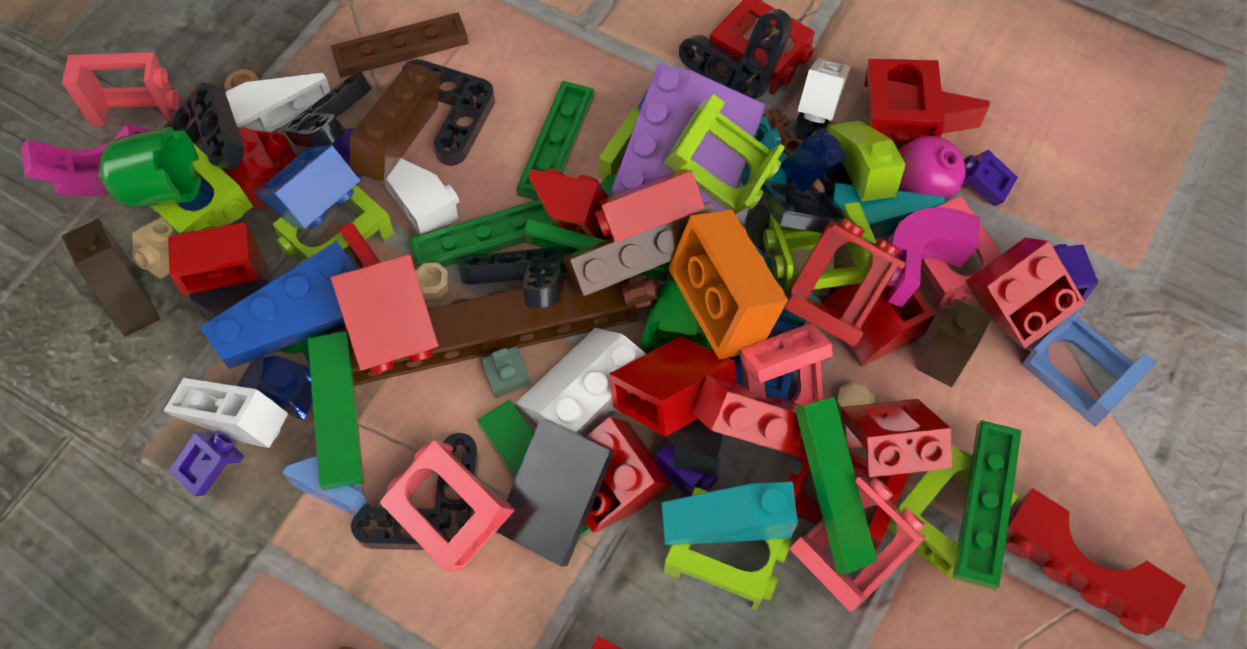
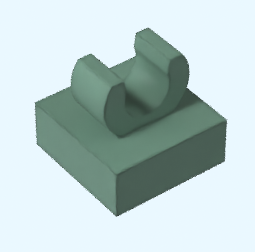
(505, 371)

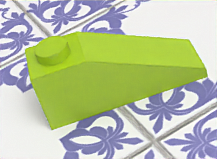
(871, 160)

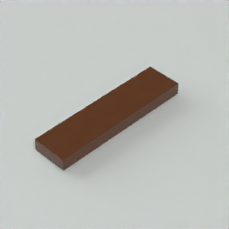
(399, 44)

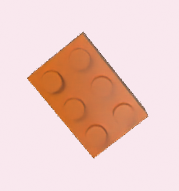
(726, 282)

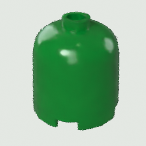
(150, 168)
(670, 319)

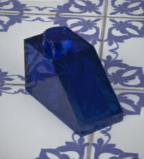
(814, 160)
(282, 382)

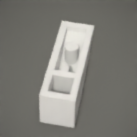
(823, 90)
(275, 102)
(422, 197)
(230, 409)

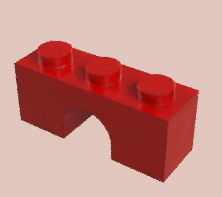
(743, 415)

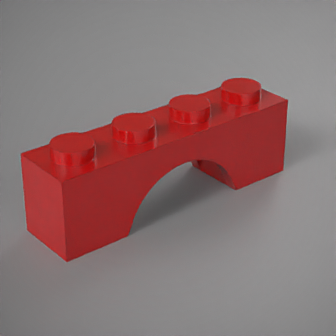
(1137, 596)

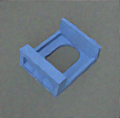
(1098, 349)

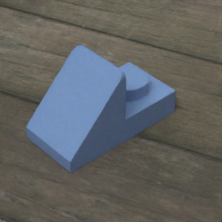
(305, 477)

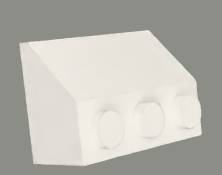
(578, 386)

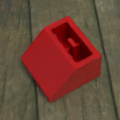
(262, 159)
(570, 200)
(214, 258)
(1026, 291)
(886, 325)
(631, 478)

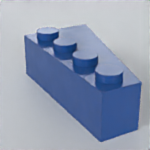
(283, 311)

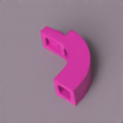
(69, 170)
(933, 234)

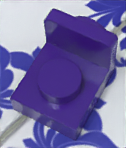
(989, 176)
(204, 460)
(684, 479)

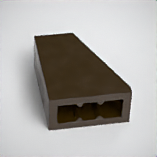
(111, 276)
(954, 342)

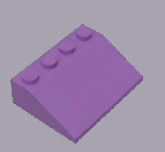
(664, 116)

